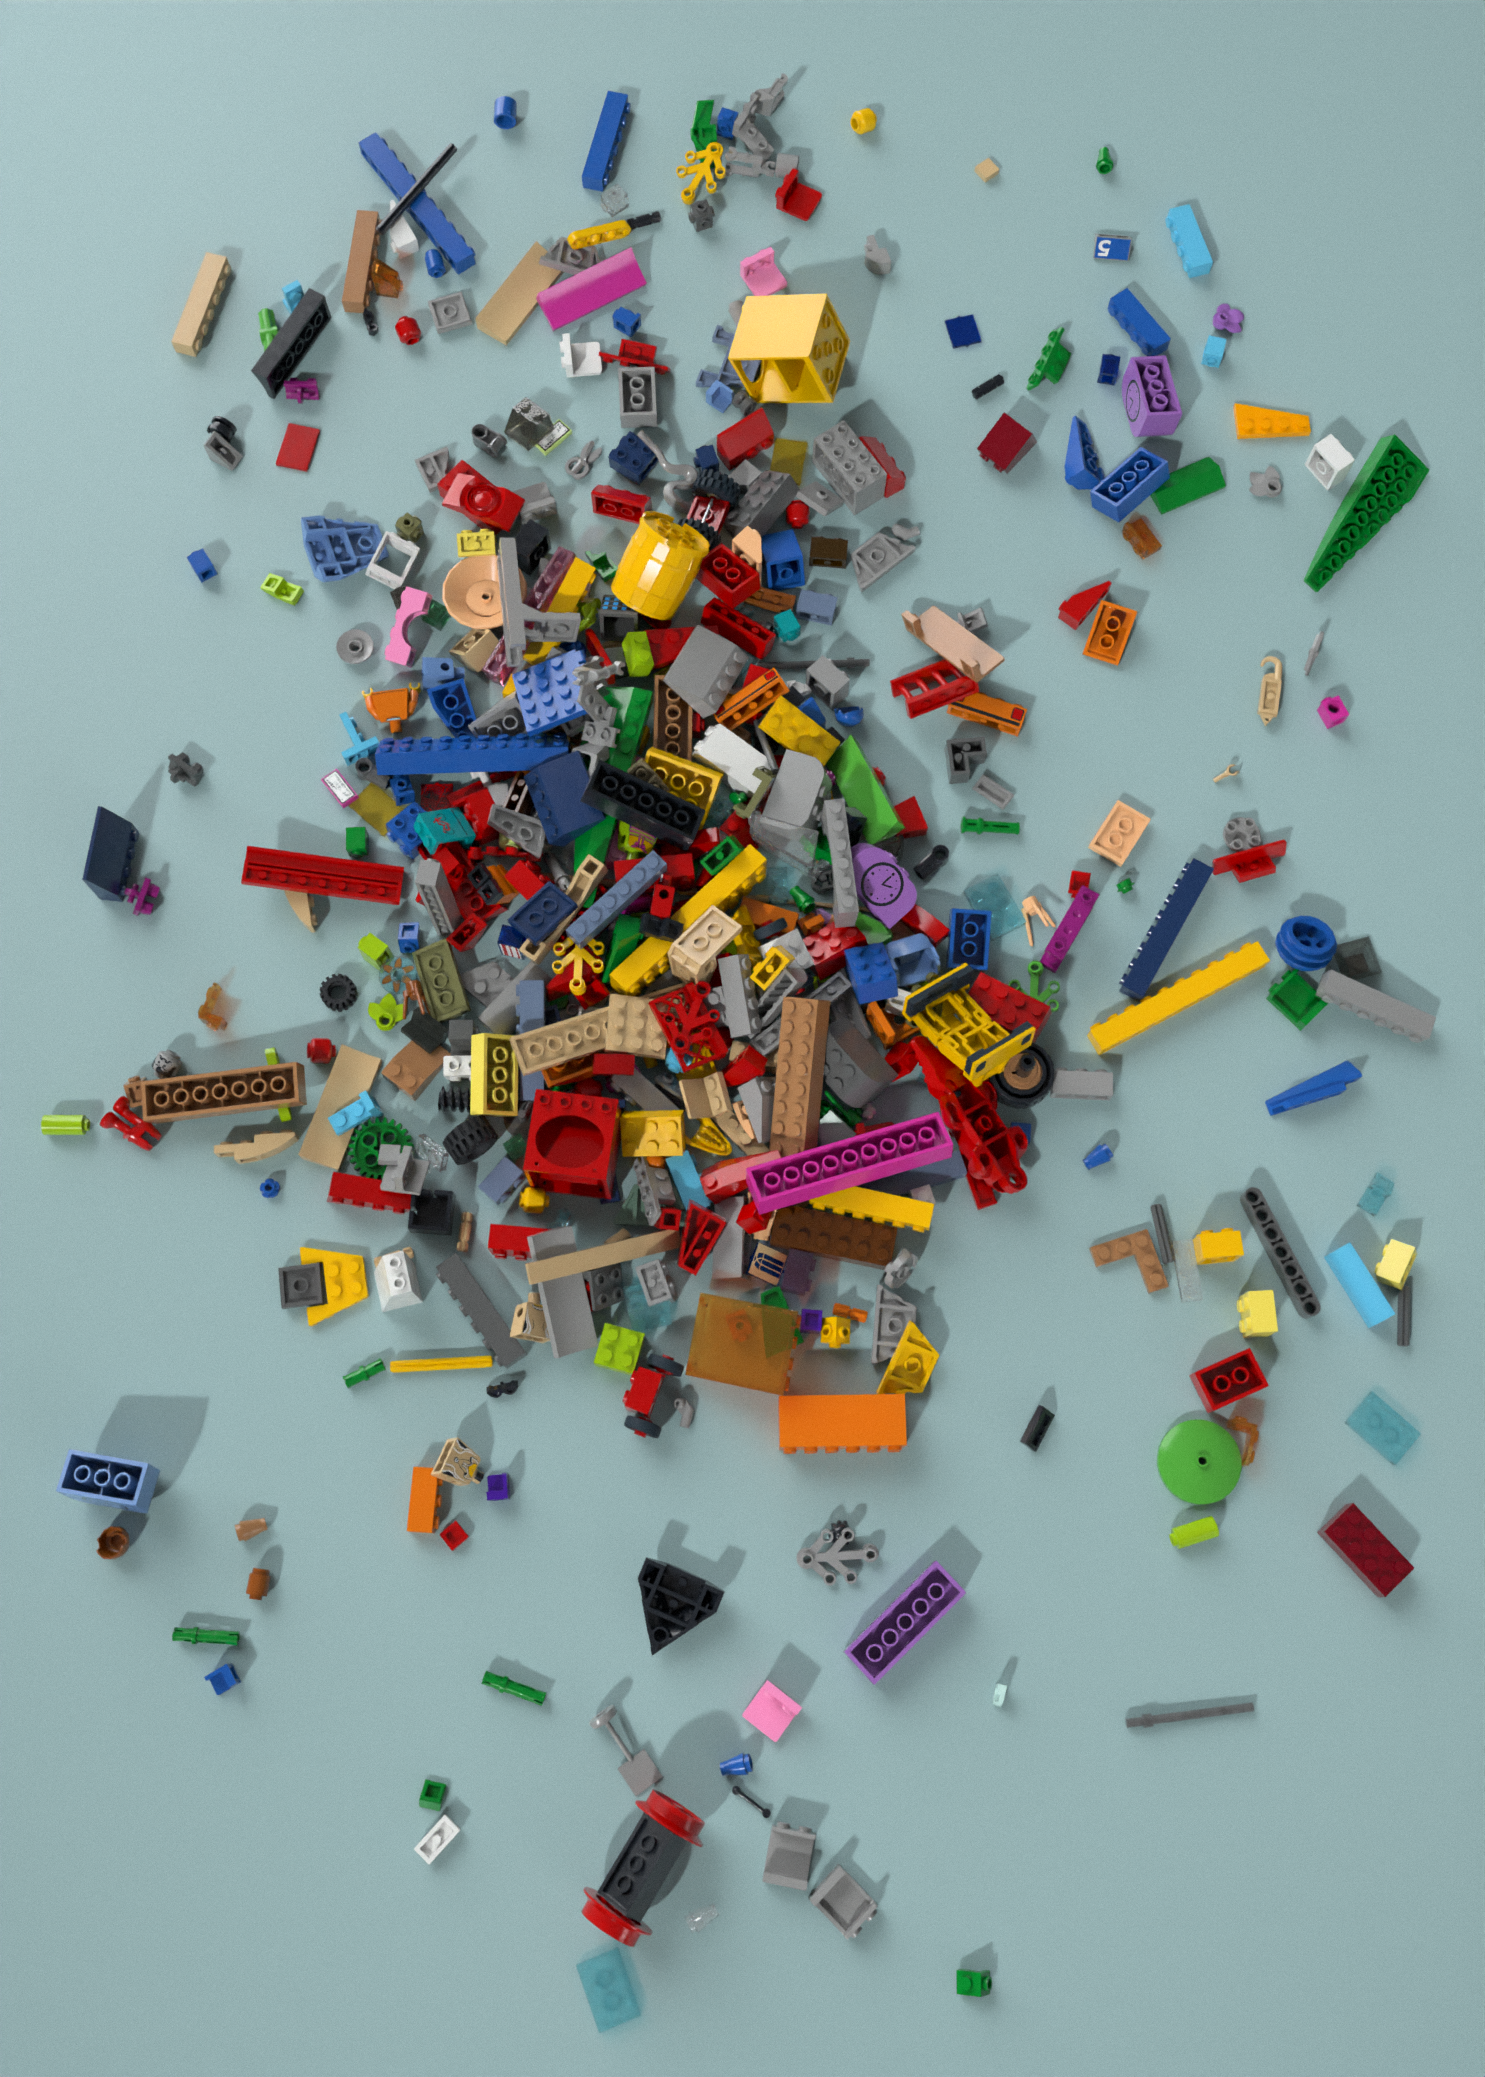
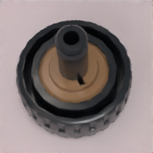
(1025, 1078)

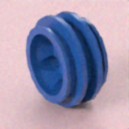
(1306, 943)

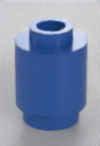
(434, 263)

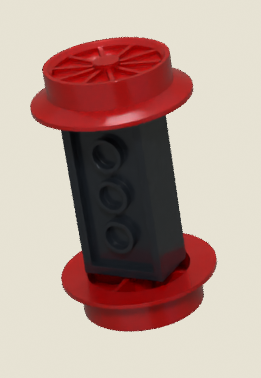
(642, 1868)

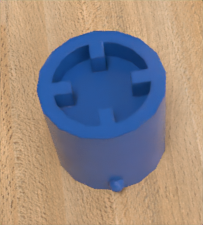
(505, 112)

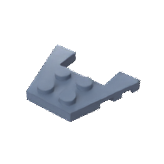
(727, 373)

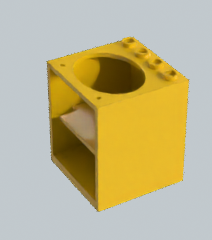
(798, 348)

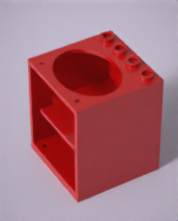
(573, 1144)

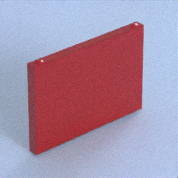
(297, 447)

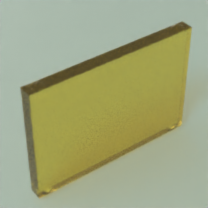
(789, 458)
(375, 808)

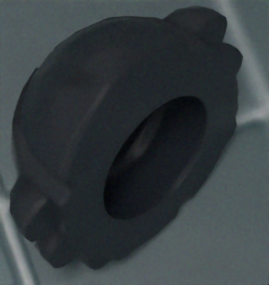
(836, 1528)

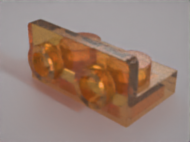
(1141, 538)

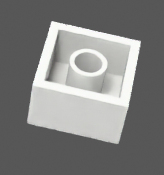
(1329, 462)

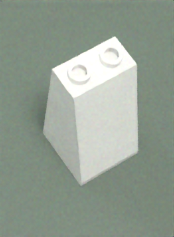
(732, 756)
(397, 1281)

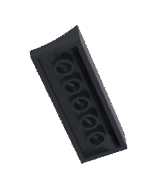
(292, 342)

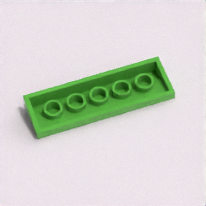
(864, 791)

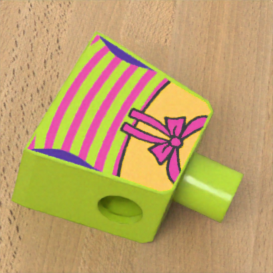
(634, 841)

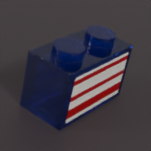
(510, 942)

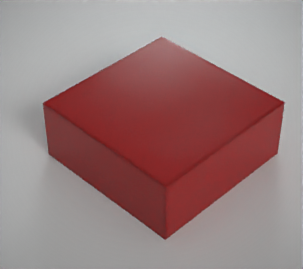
(454, 1535)

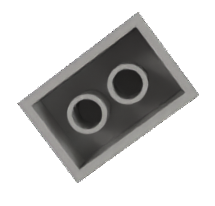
(637, 397)

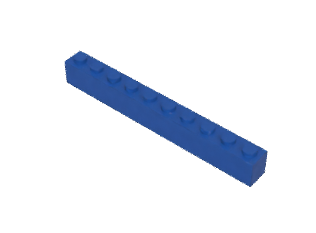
(423, 208)

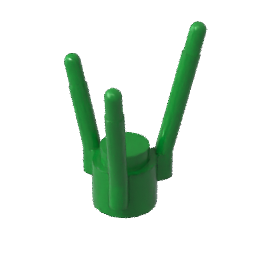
(850, 1117)

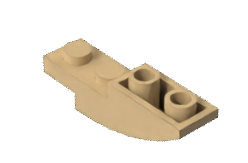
(302, 906)
(264, 1146)

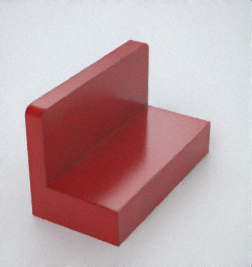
(458, 798)

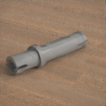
(562, 879)

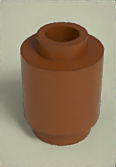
(258, 1583)

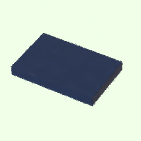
(542, 913)

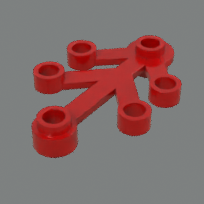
(476, 854)
(690, 1021)

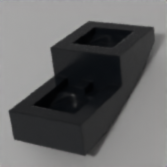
(662, 929)

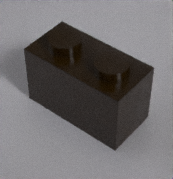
(828, 552)

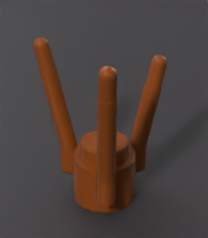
(415, 992)

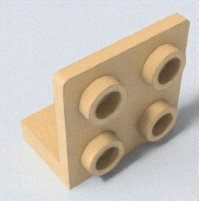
(705, 1096)

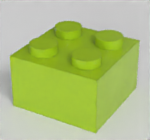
(619, 1349)

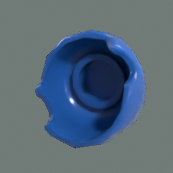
(849, 715)

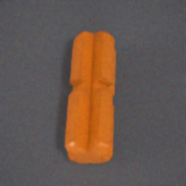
(854, 1314)

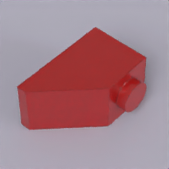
(901, 1059)

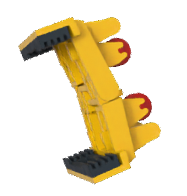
(968, 1041)

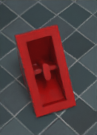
(468, 933)

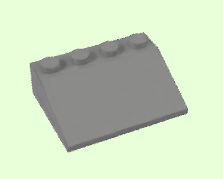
(705, 670)

